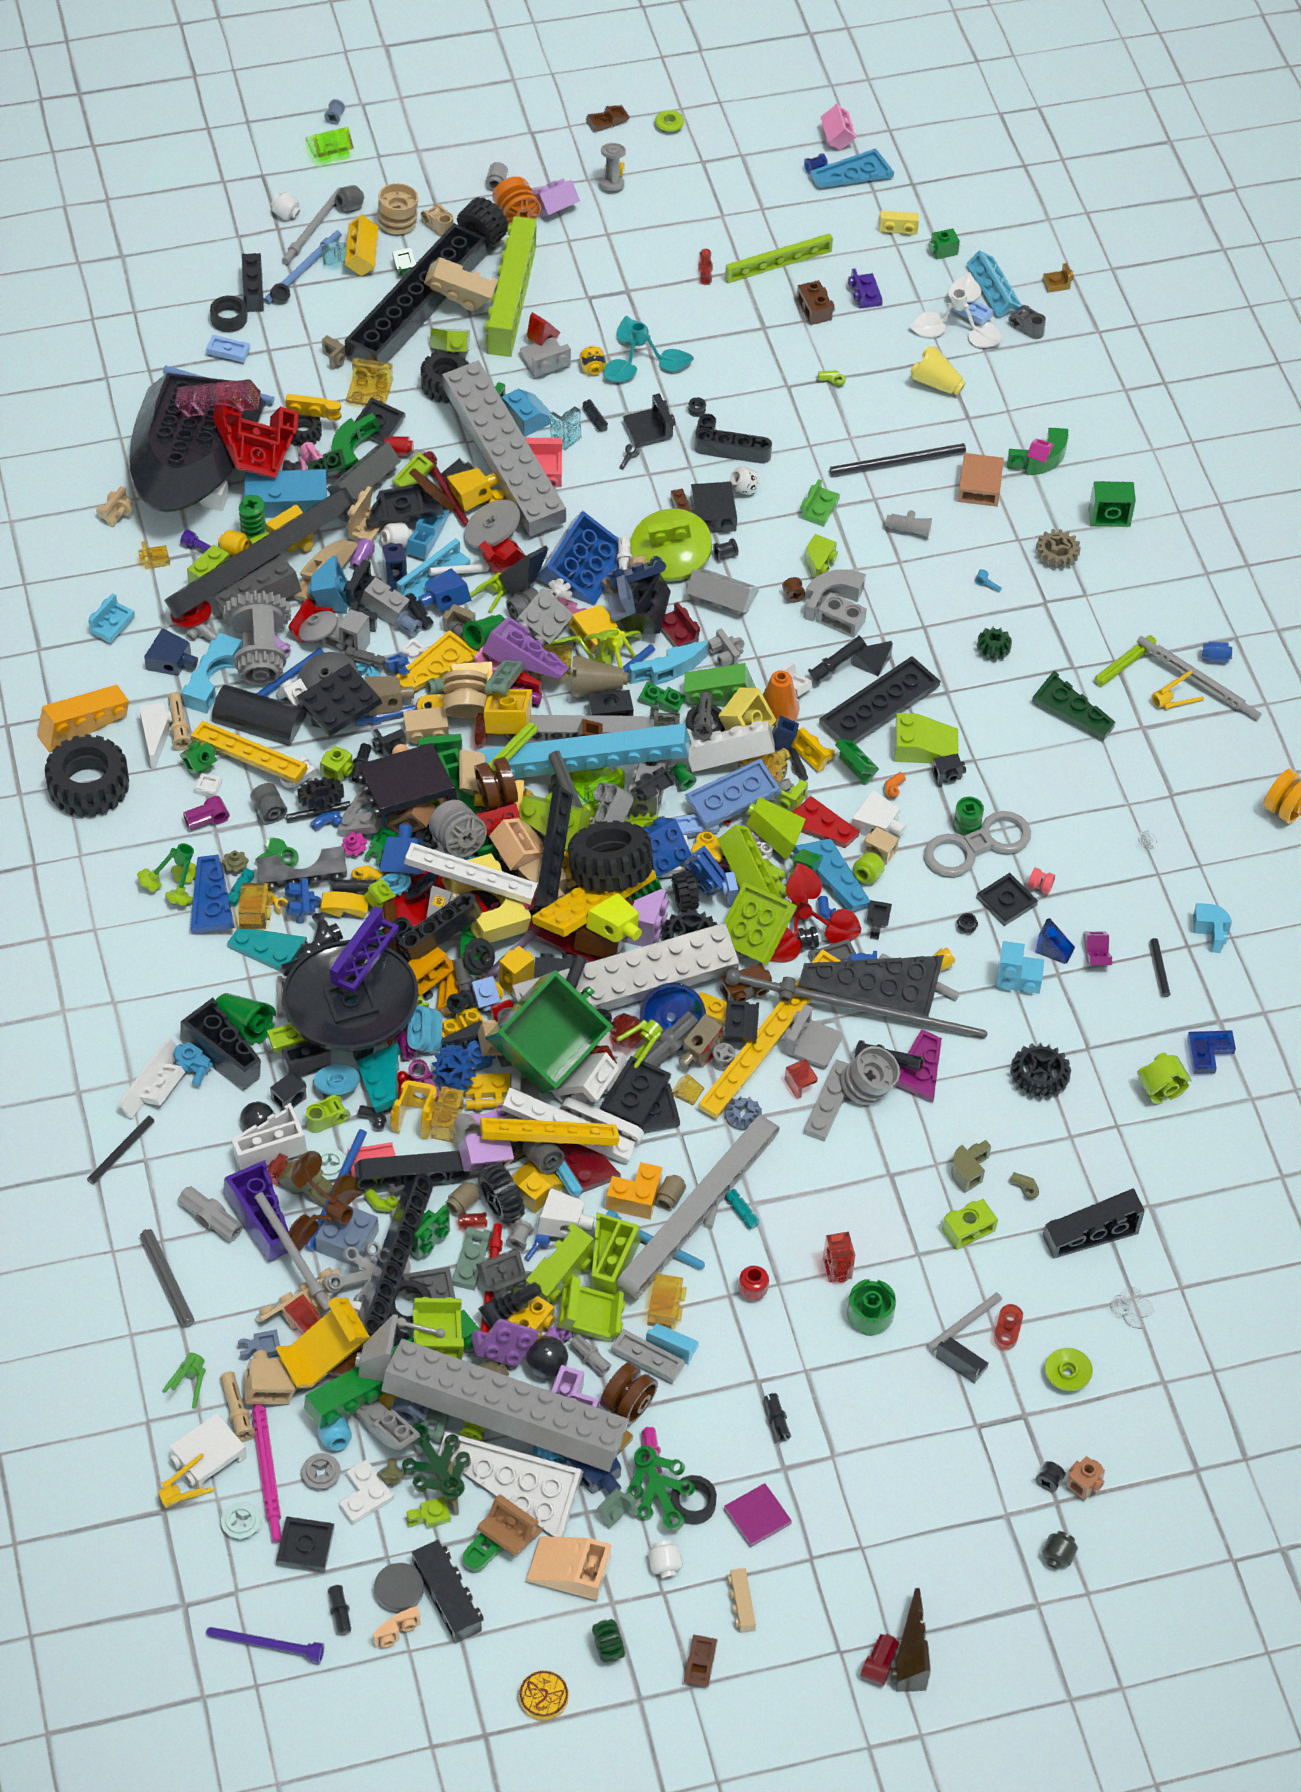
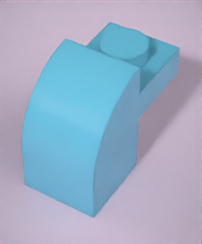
(1214, 921)

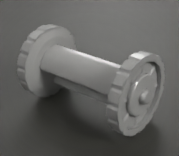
(613, 153)

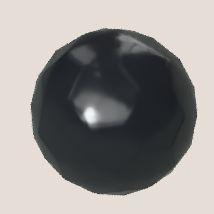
(546, 1357)

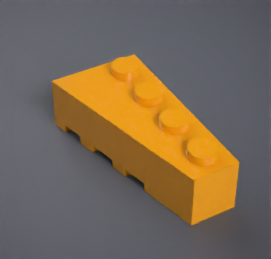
(81, 715)

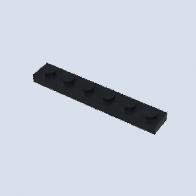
(554, 847)

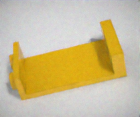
(324, 1344)

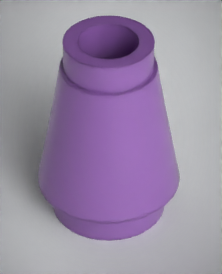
(363, 551)

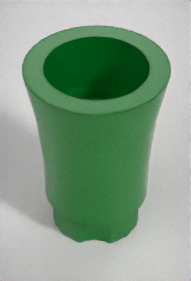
(477, 632)

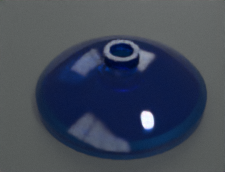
(673, 999)

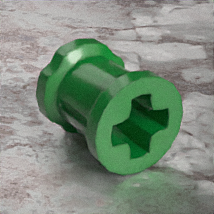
(682, 775)

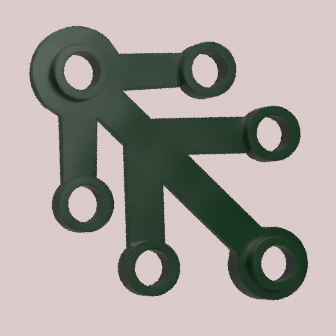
(438, 1465)

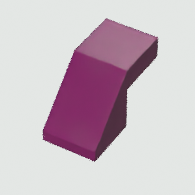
(1097, 948)

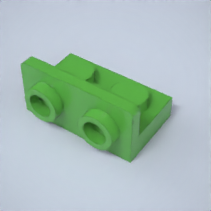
(819, 504)

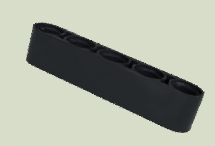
(400, 1170)

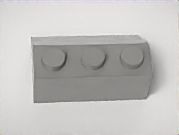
(721, 590)

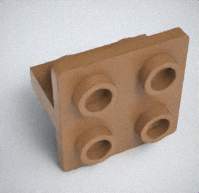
(509, 1526)

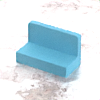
(672, 1342)

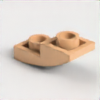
(388, 1632)

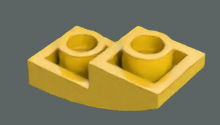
(339, 902)
(460, 1021)

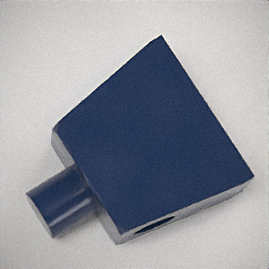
(394, 558)
(169, 654)
(595, 1478)

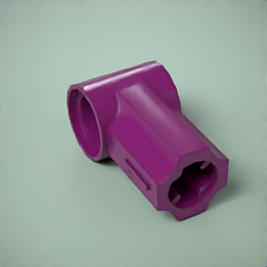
(212, 811)

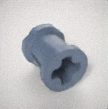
(332, 115)
(408, 624)

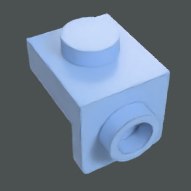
(730, 888)
(485, 993)

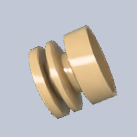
(397, 208)
(464, 693)

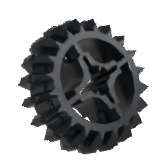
(685, 923)
(1041, 1063)
(501, 1193)

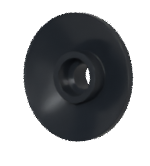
(422, 886)

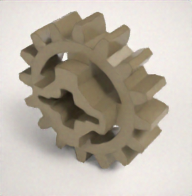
(1058, 548)

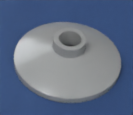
(318, 626)

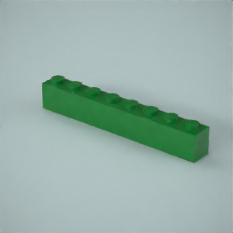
(350, 1392)

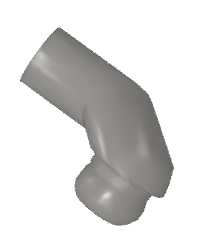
(201, 630)

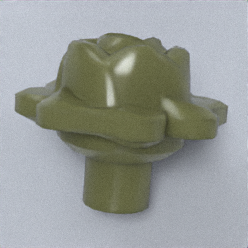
(235, 861)
(391, 1473)

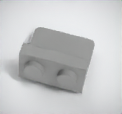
(546, 357)
(811, 1039)

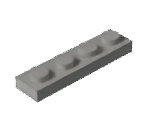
(827, 1104)

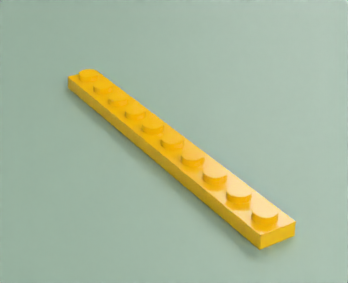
(754, 1053)

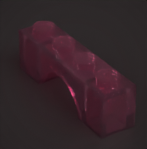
(237, 394)

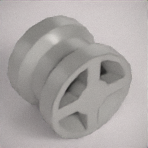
(719, 1053)

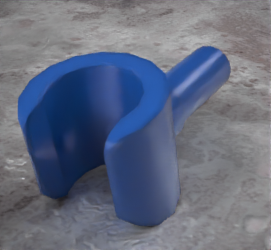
(540, 1240)

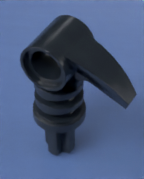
(509, 1303)

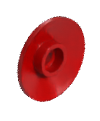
(194, 616)

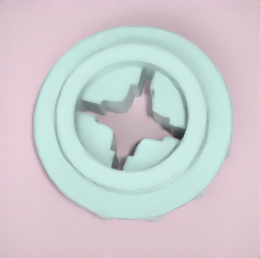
(337, 1159)
(244, 1511)

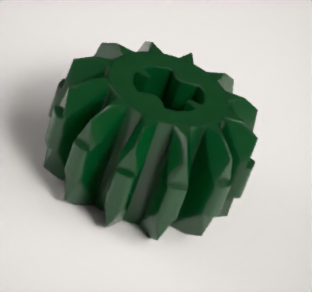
(994, 643)
(608, 1641)

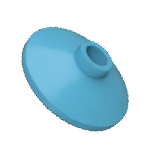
(336, 1079)

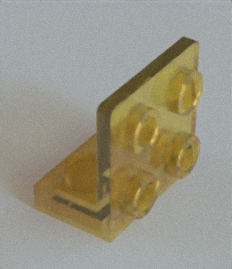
(369, 380)

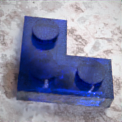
(1204, 1046)

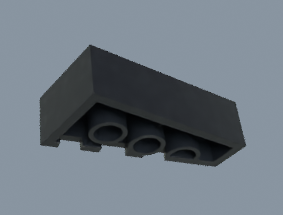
(1095, 1225)

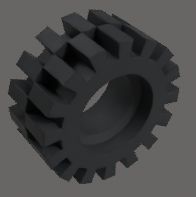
(311, 435)
(685, 891)

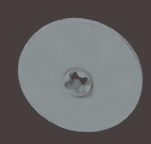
(492, 523)

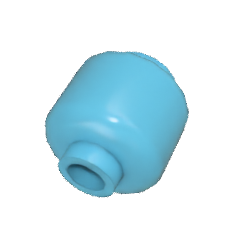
(335, 1436)

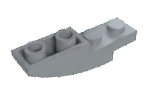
(386, 1425)

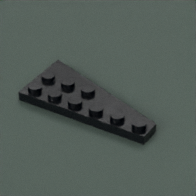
(886, 982)

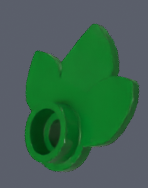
(278, 847)

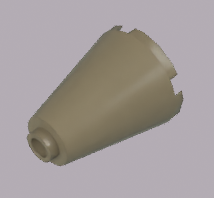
(595, 676)

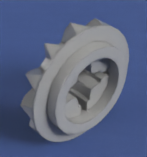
(320, 1462)

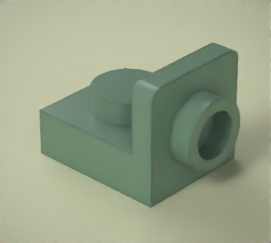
(616, 1506)

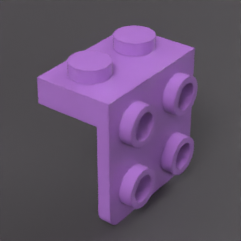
(504, 1342)

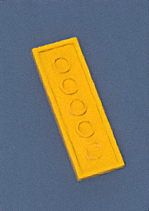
(572, 909)

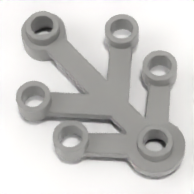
(358, 1276)

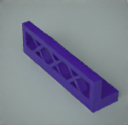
(356, 946)

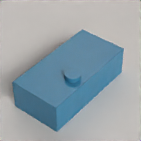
(288, 489)

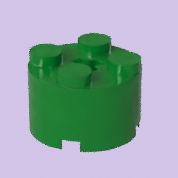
(871, 1306)

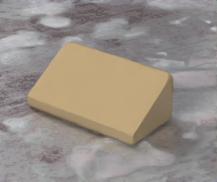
(467, 778)

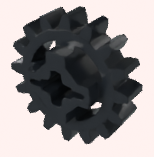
(320, 793)

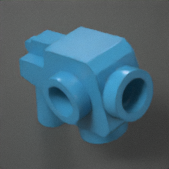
(192, 1059)

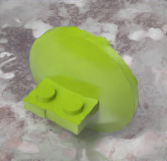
(676, 538)

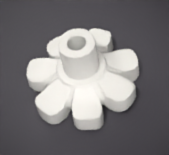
(558, 588)

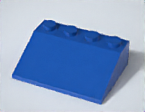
(582, 558)

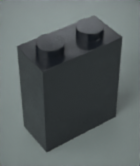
(715, 505)

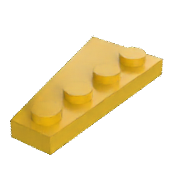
(436, 661)

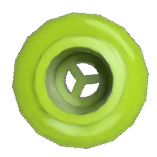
(868, 868)

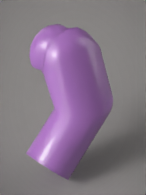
(559, 1333)

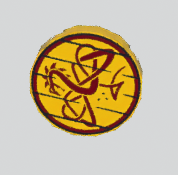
(543, 1695)

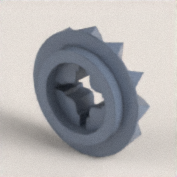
(733, 1112)

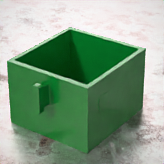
(549, 1031)

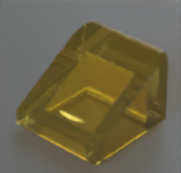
(687, 1089)

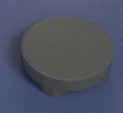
(399, 1587)

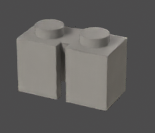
(382, 601)

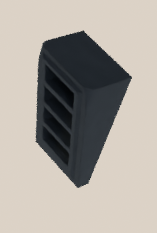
(463, 1036)

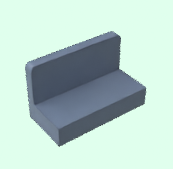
(621, 603)

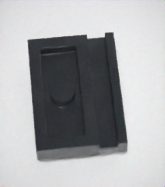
(741, 1021)

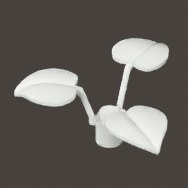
(961, 292)

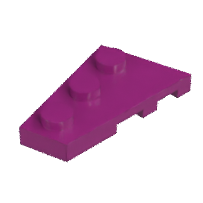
(924, 1081)

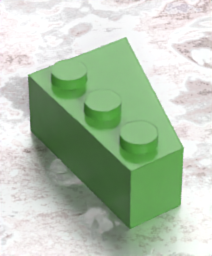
(718, 681)

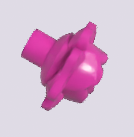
(354, 844)

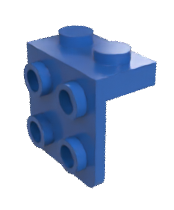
(667, 844)
(705, 871)

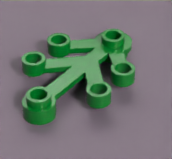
(657, 1485)

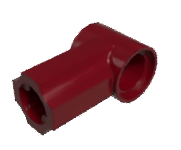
(878, 1664)

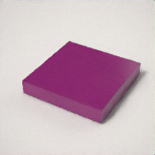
(757, 1515)

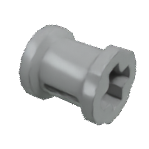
(519, 1235)

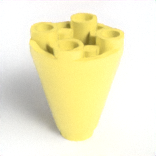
(937, 372)

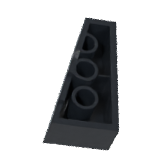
(221, 1043)

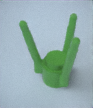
(190, 1367)

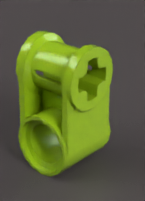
(329, 1113)

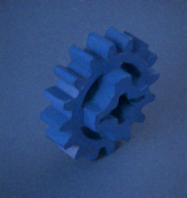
(451, 1058)

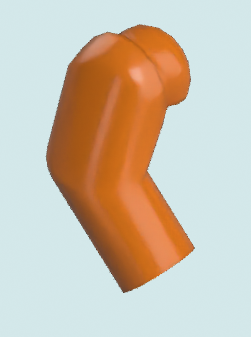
(891, 785)

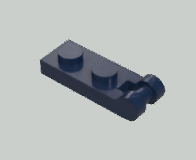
(638, 571)

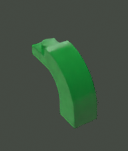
(350, 435)
(1019, 457)

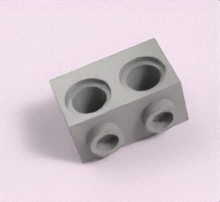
(842, 615)

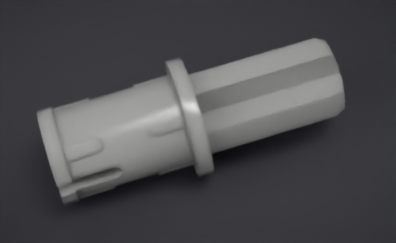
(590, 1355)

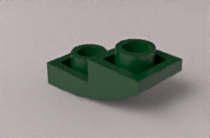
(331, 461)

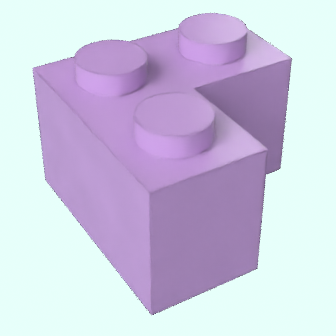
(570, 1384)

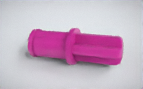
(650, 1439)

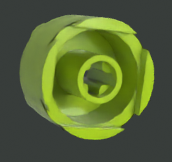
(1164, 1078)

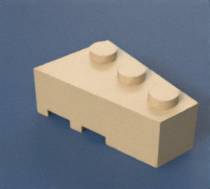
(460, 285)

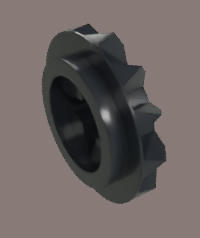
(486, 959)

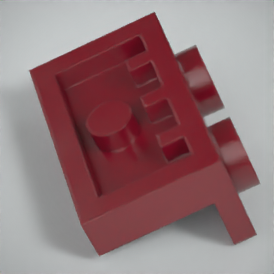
(679, 627)

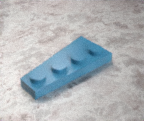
(855, 169)
(837, 874)

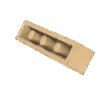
(742, 1599)

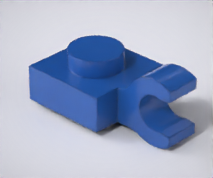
(397, 663)

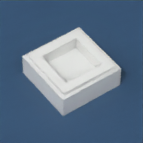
(208, 785)

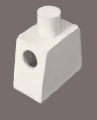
(879, 813)
(560, 1212)

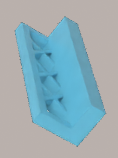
(993, 283)
(416, 581)

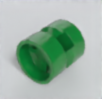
(968, 815)

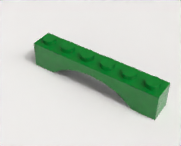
(451, 763)

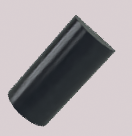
(257, 714)

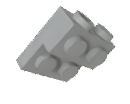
(545, 617)

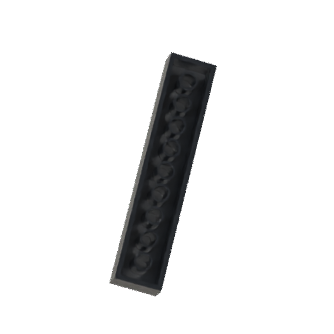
(410, 299)

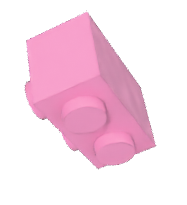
(838, 127)

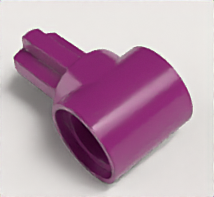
(426, 1077)

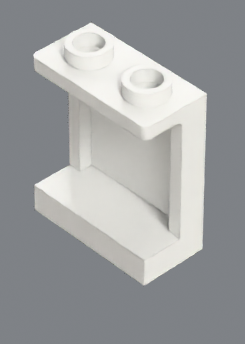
(588, 1077)
(217, 1445)

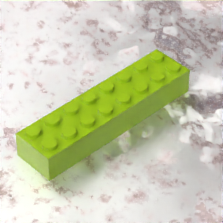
(511, 286)

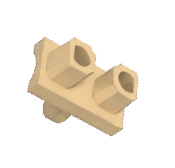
(117, 505)

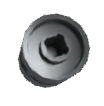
(518, 603)
(268, 803)
(544, 1155)

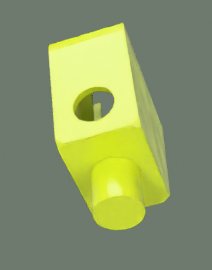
(614, 919)

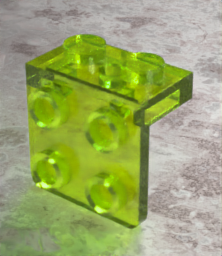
(587, 780)

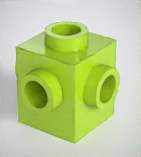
(336, 764)

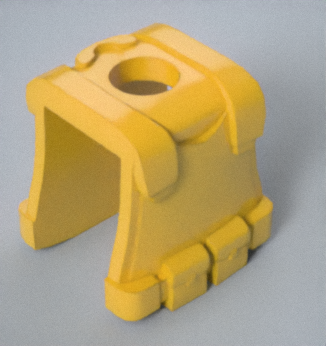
(409, 1098)

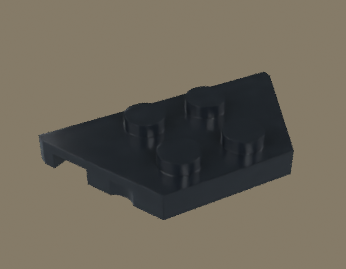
(402, 505)

